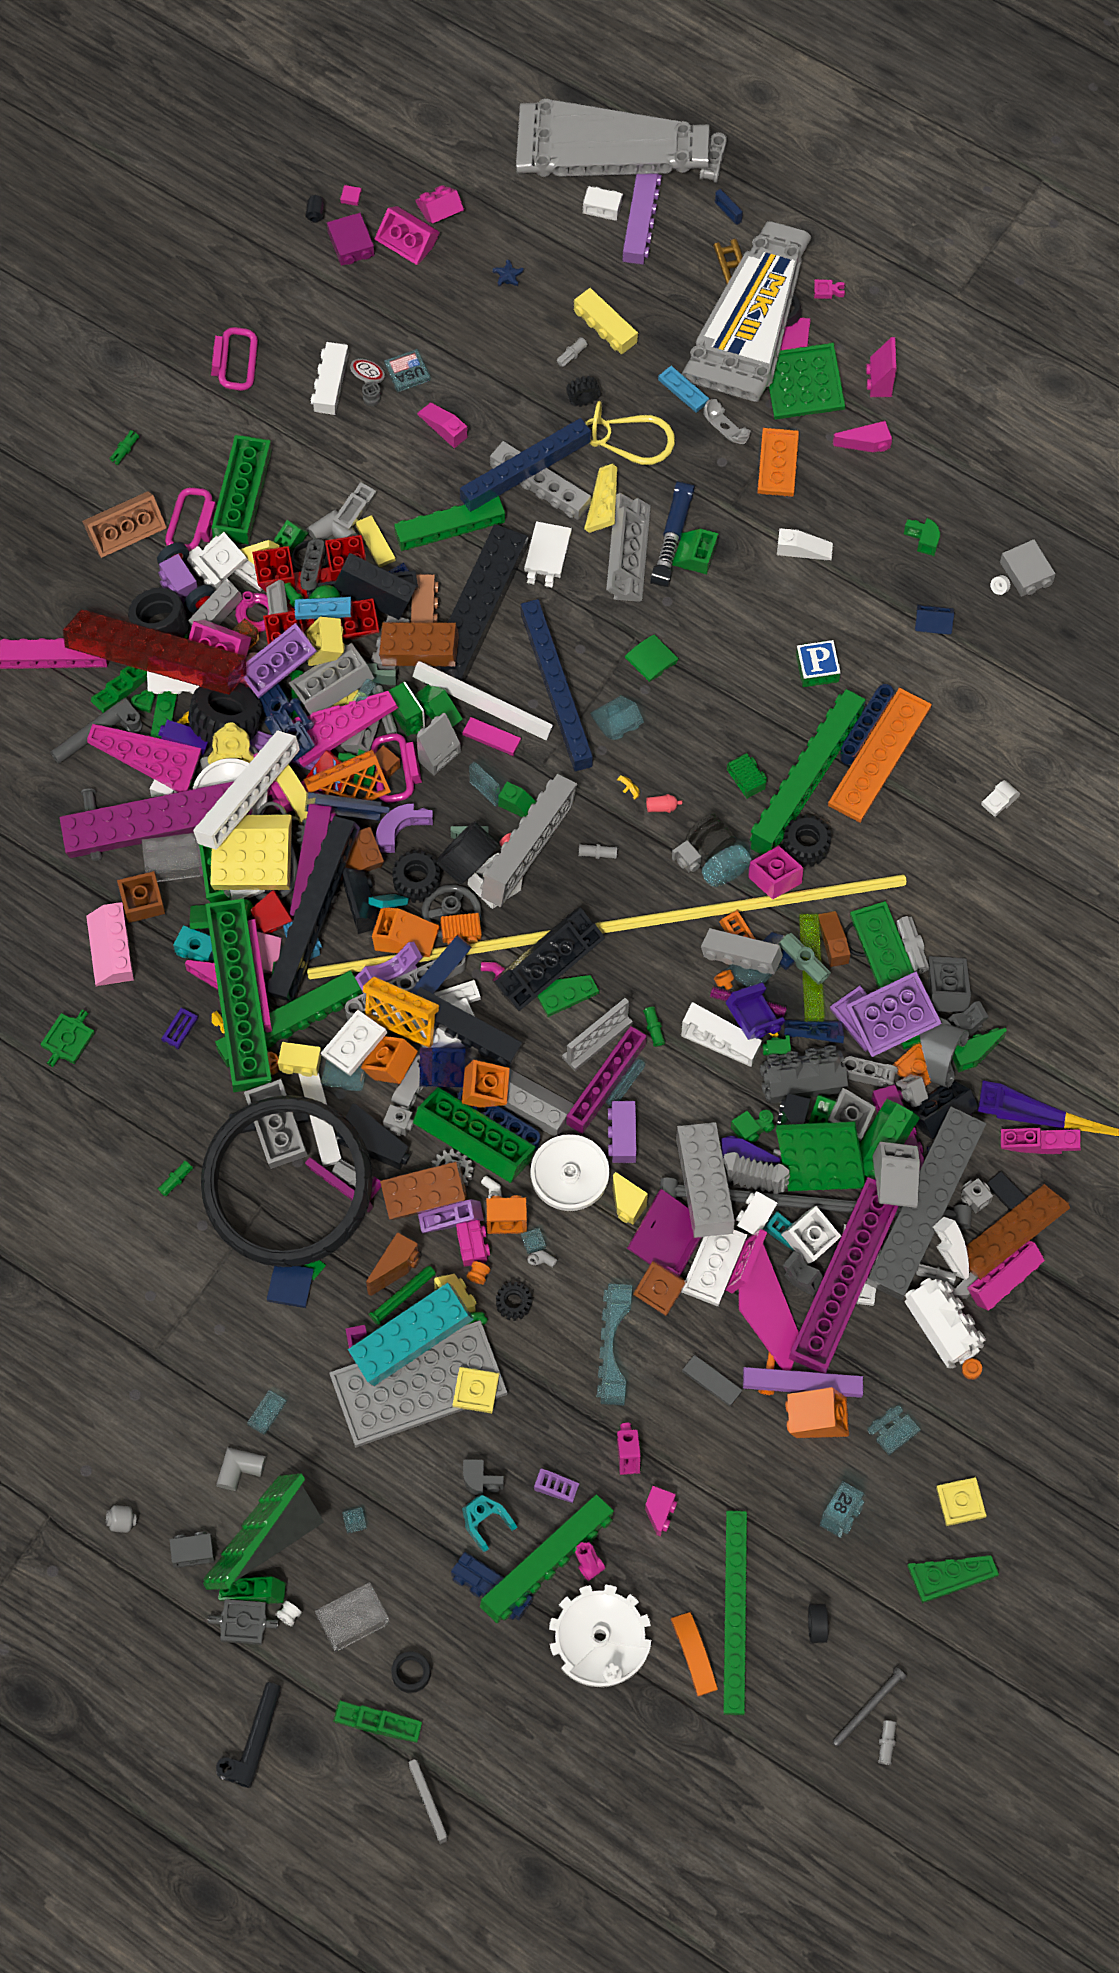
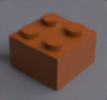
(141, 897)

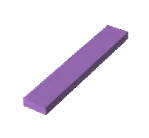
(801, 1381)

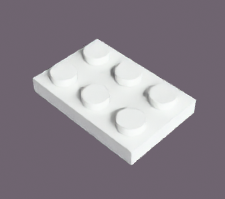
(354, 1042)

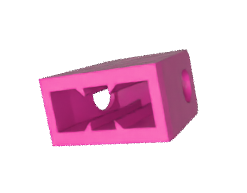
(628, 1450)

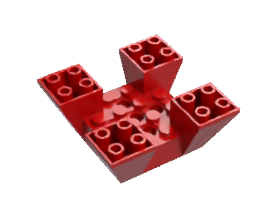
(276, 565)

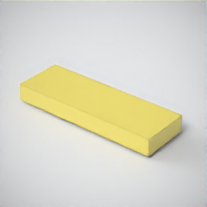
(375, 541)

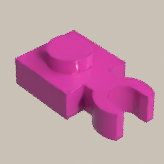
(825, 289)

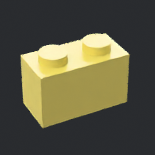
(299, 1059)

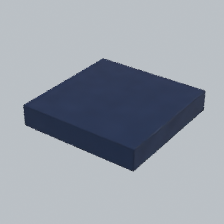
(290, 1286)

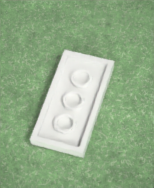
(714, 1266)

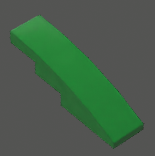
(119, 688)
(377, 1721)

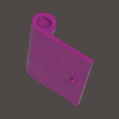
(670, 1237)

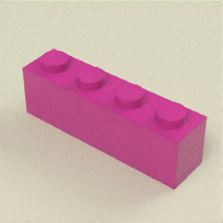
(1006, 1276)

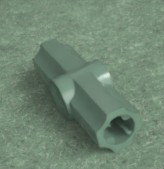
(813, 966)

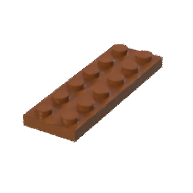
(1014, 1230)

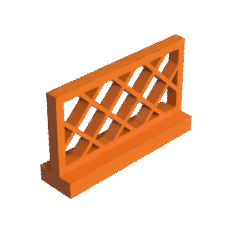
(346, 769)

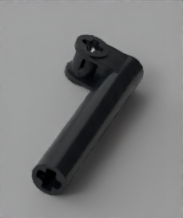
(244, 1771)

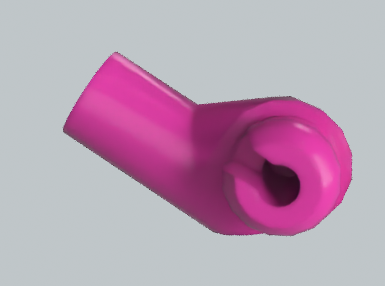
(492, 967)

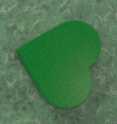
(143, 701)

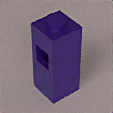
(181, 734)

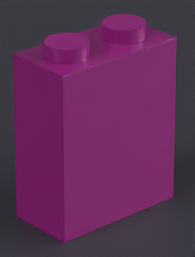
(350, 239)

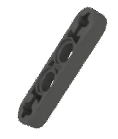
(312, 564)

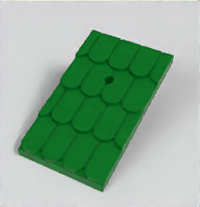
(274, 1524)

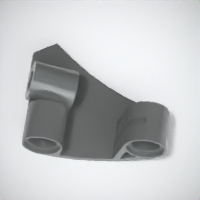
(938, 1049)

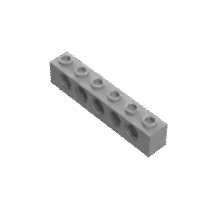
(550, 481)

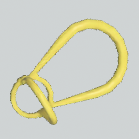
(640, 418)

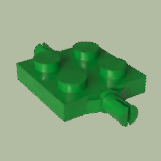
(67, 1038)

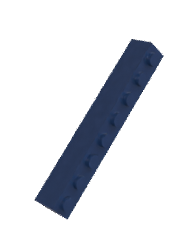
(525, 464)

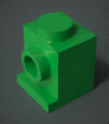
(777, 1046)

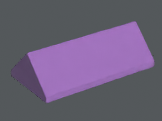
(278, 660)

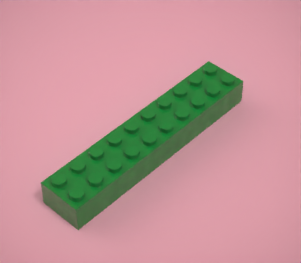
(807, 773)
(238, 995)

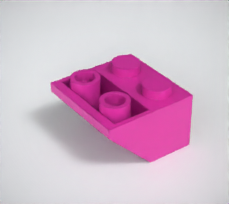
(439, 204)

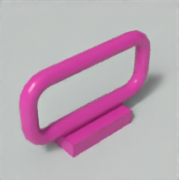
(220, 355)
(205, 522)
(410, 766)

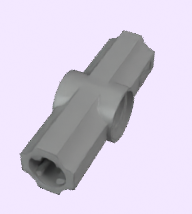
(913, 944)

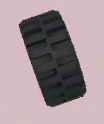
(241, 703)

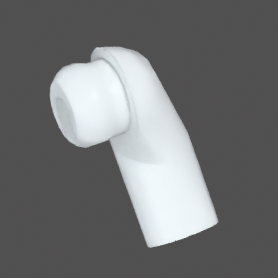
(494, 1187)

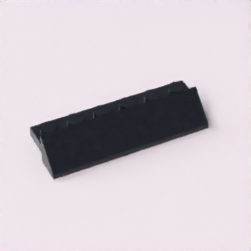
(548, 959)

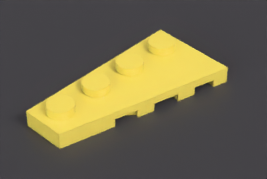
(603, 501)

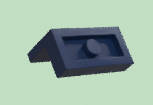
(934, 619)

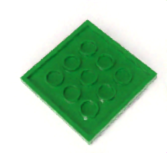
(806, 382)
(821, 1156)

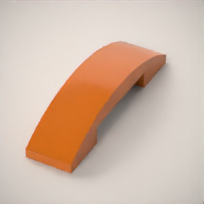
(694, 1654)

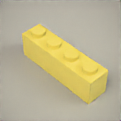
(605, 321)

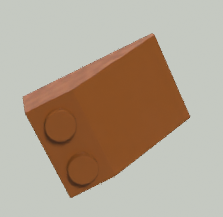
(365, 852)
(395, 1263)

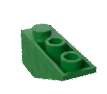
(977, 1049)
(255, 1589)

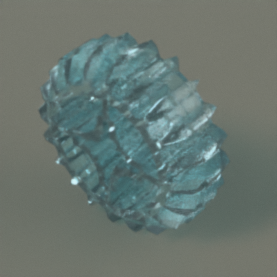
(726, 865)

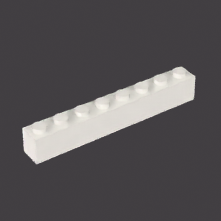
(246, 790)

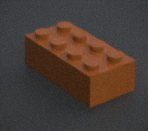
(413, 642)
(424, 1190)

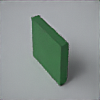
(318, 1266)

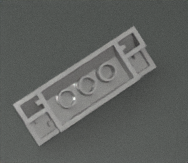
(628, 549)

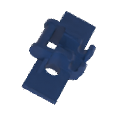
(281, 719)

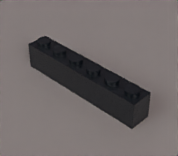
(473, 1031)

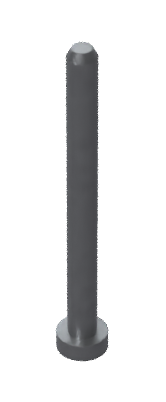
(898, 1675)

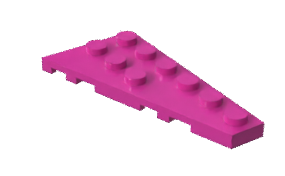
(341, 723)
(157, 758)

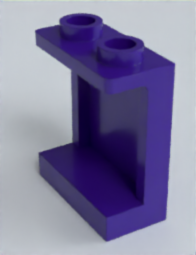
(753, 1012)

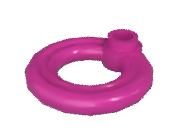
(248, 603)

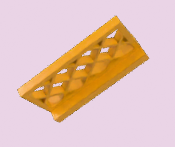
(403, 1002)

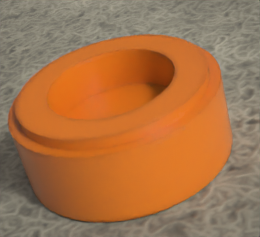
(971, 1368)

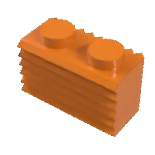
(465, 926)

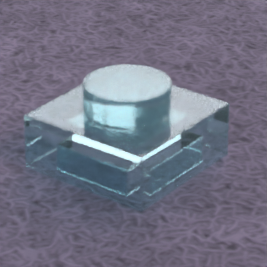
(533, 1240)

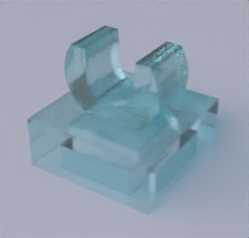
(354, 1520)

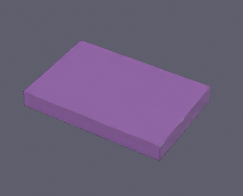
(840, 1011)

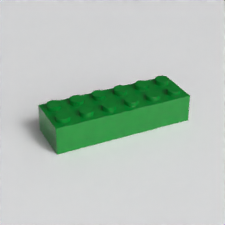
(242, 488)
(474, 1135)

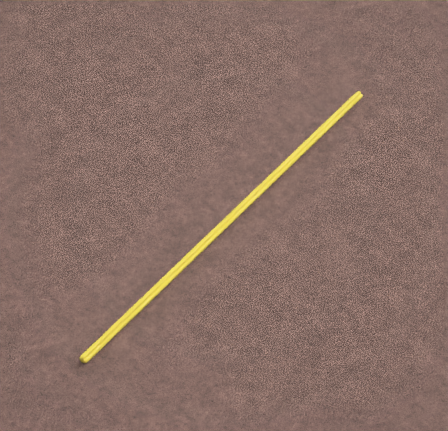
(639, 921)

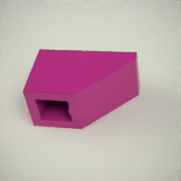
(658, 1508)

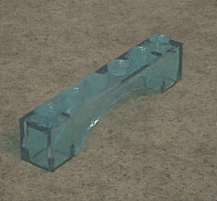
(613, 1383)

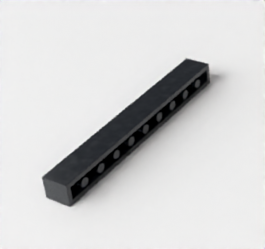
(312, 909)

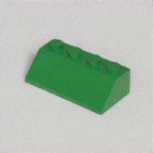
(890, 1125)

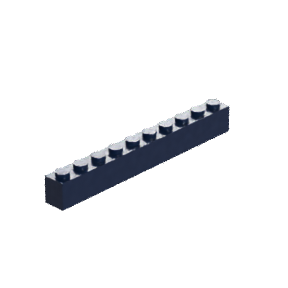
(556, 685)

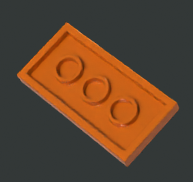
(778, 462)

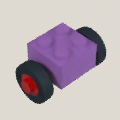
(178, 578)

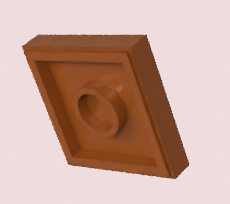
(660, 1288)

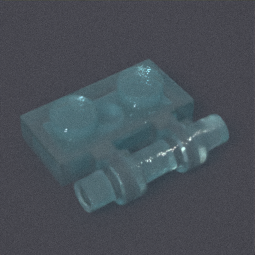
(896, 1435)

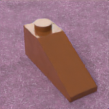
(834, 939)

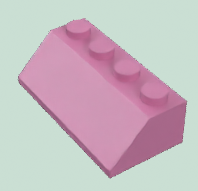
(109, 945)

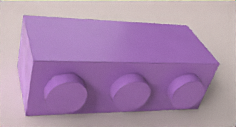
(622, 1132)

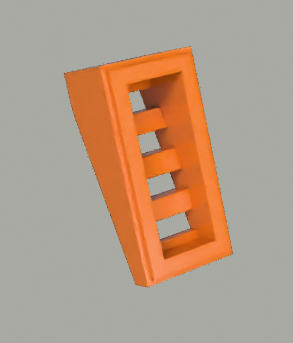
(739, 922)

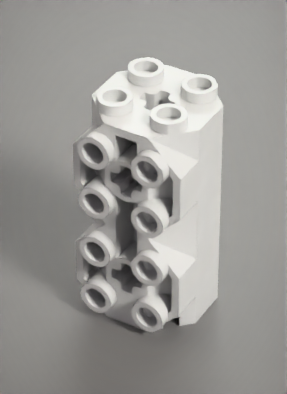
(943, 1321)

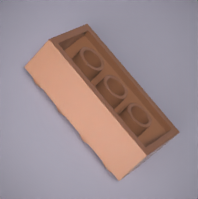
(124, 524)

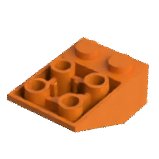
(398, 927)

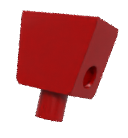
(271, 913)

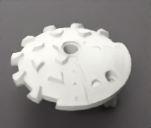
(604, 1661)

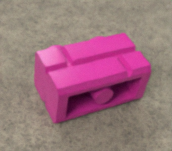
(471, 1242)

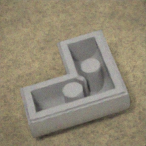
(325, 527)
(239, 1462)

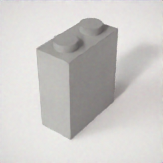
(1027, 568)

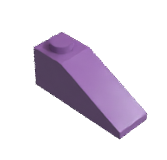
(450, 1215)

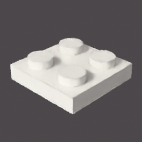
(222, 557)

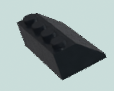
(366, 581)

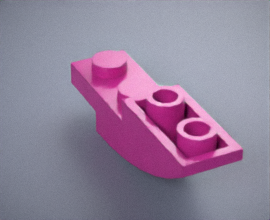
(1041, 1142)

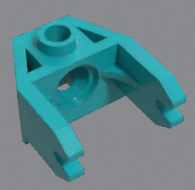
(487, 1507)

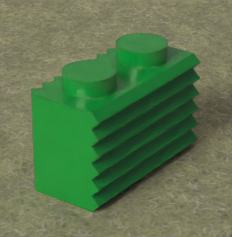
(746, 775)

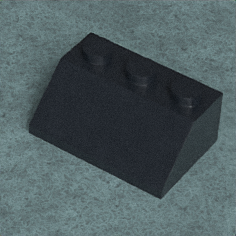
(358, 892)
(935, 1108)
(793, 1110)

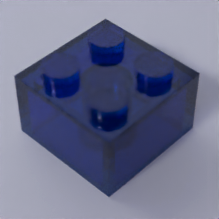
(442, 1067)

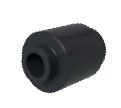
(315, 208)

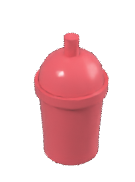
(662, 803)

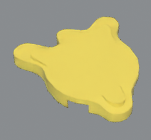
(231, 743)

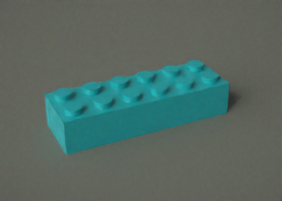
(410, 1334)

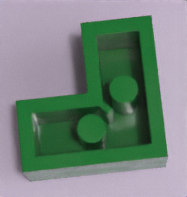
(436, 702)

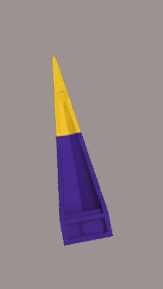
(1014, 1106)

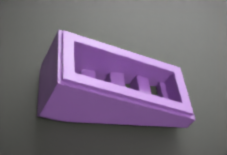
(554, 1492)

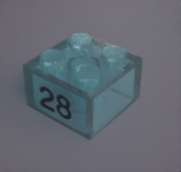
(841, 1510)

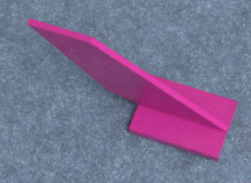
(763, 1300)

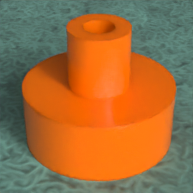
(724, 979)

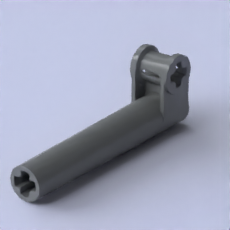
(120, 712)

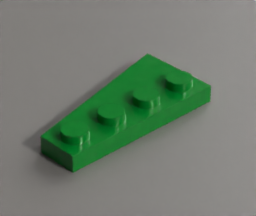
(948, 1576)

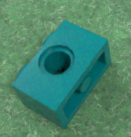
(187, 939)

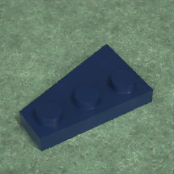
(818, 1030)

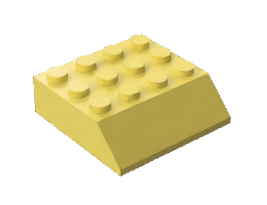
(254, 855)

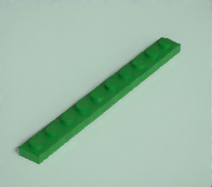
(735, 1613)

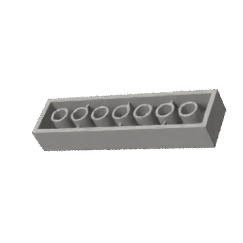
(528, 840)

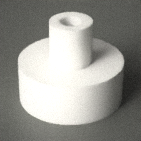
(1000, 585)

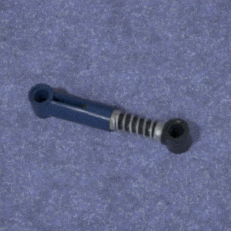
(672, 533)

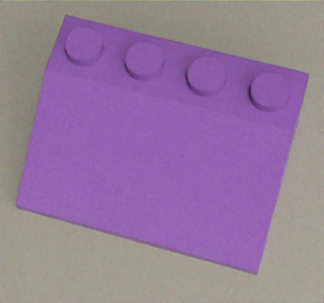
(893, 1014)

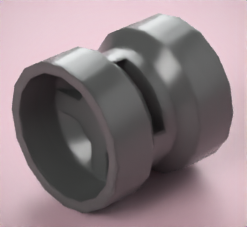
(371, 393)

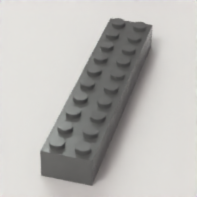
(936, 1186)

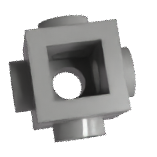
(398, 1120)
(976, 1195)

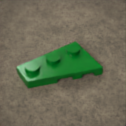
(567, 993)

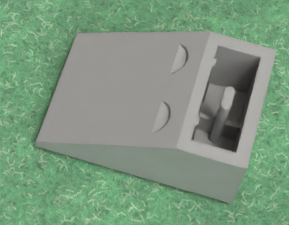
(437, 744)
(897, 1174)

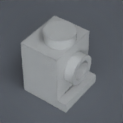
(687, 856)
(913, 1090)

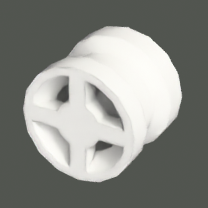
(288, 1613)

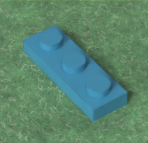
(683, 389)
(323, 608)

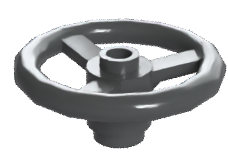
(450, 905)

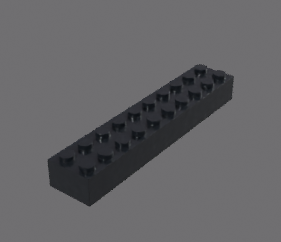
(484, 595)

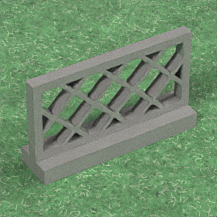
(598, 1035)

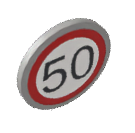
(367, 371)

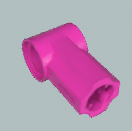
(589, 1562)

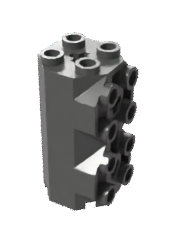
(804, 1076)

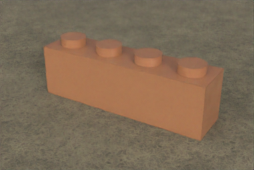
(424, 600)

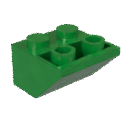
(696, 550)

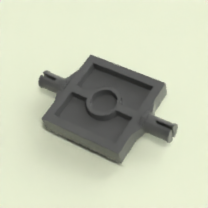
(243, 1622)

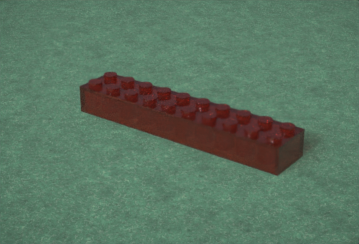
(155, 651)

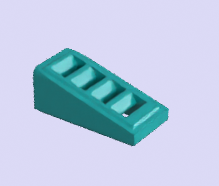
(774, 1231)

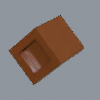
(388, 761)

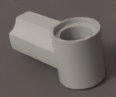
(345, 1173)

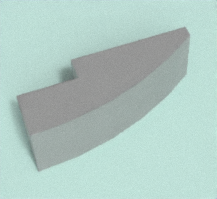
(355, 506)

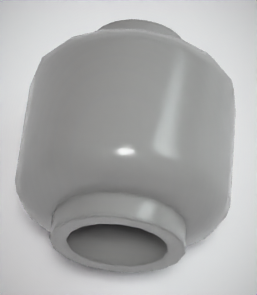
(120, 1519)

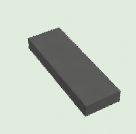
(712, 1380)

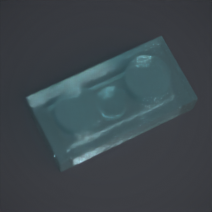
(266, 1412)

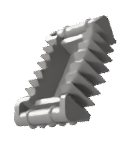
(755, 1174)

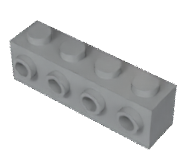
(741, 951)

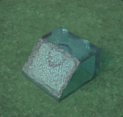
(617, 717)

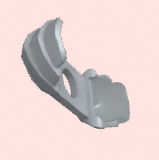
(714, 414)

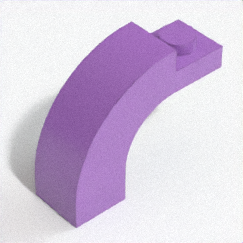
(397, 820)
(397, 966)

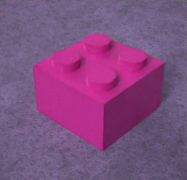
(775, 872)

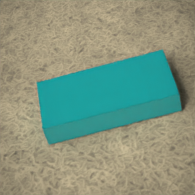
(387, 901)

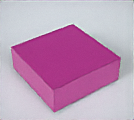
(351, 195)

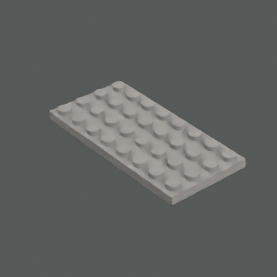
(416, 1391)

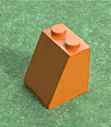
(817, 1414)

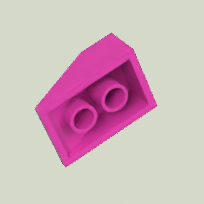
(882, 370)

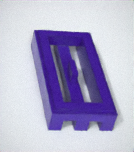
(172, 1041)

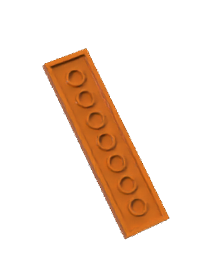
(879, 755)

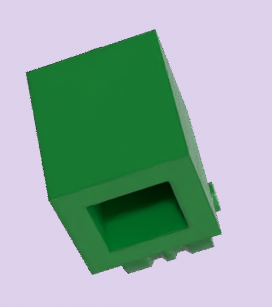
(749, 1129)

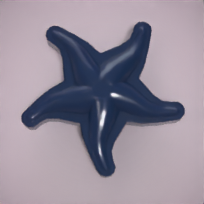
(507, 274)

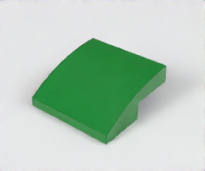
(651, 658)

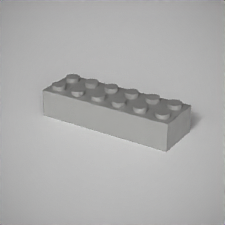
(705, 1180)

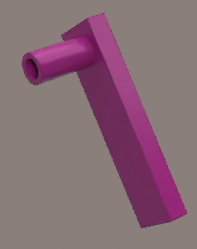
(338, 1184)

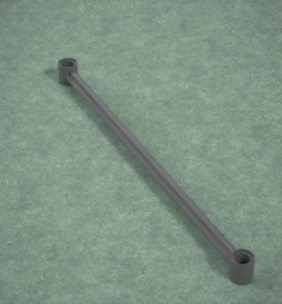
(960, 1214)

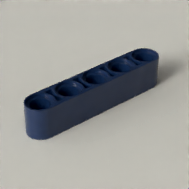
(868, 716)
(442, 966)
(509, 1122)

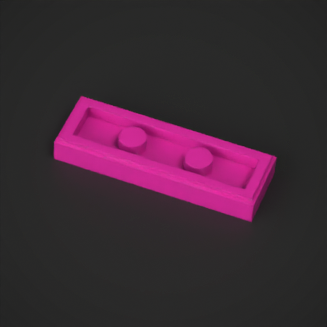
(491, 736)

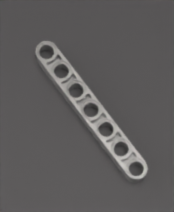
(409, 978)

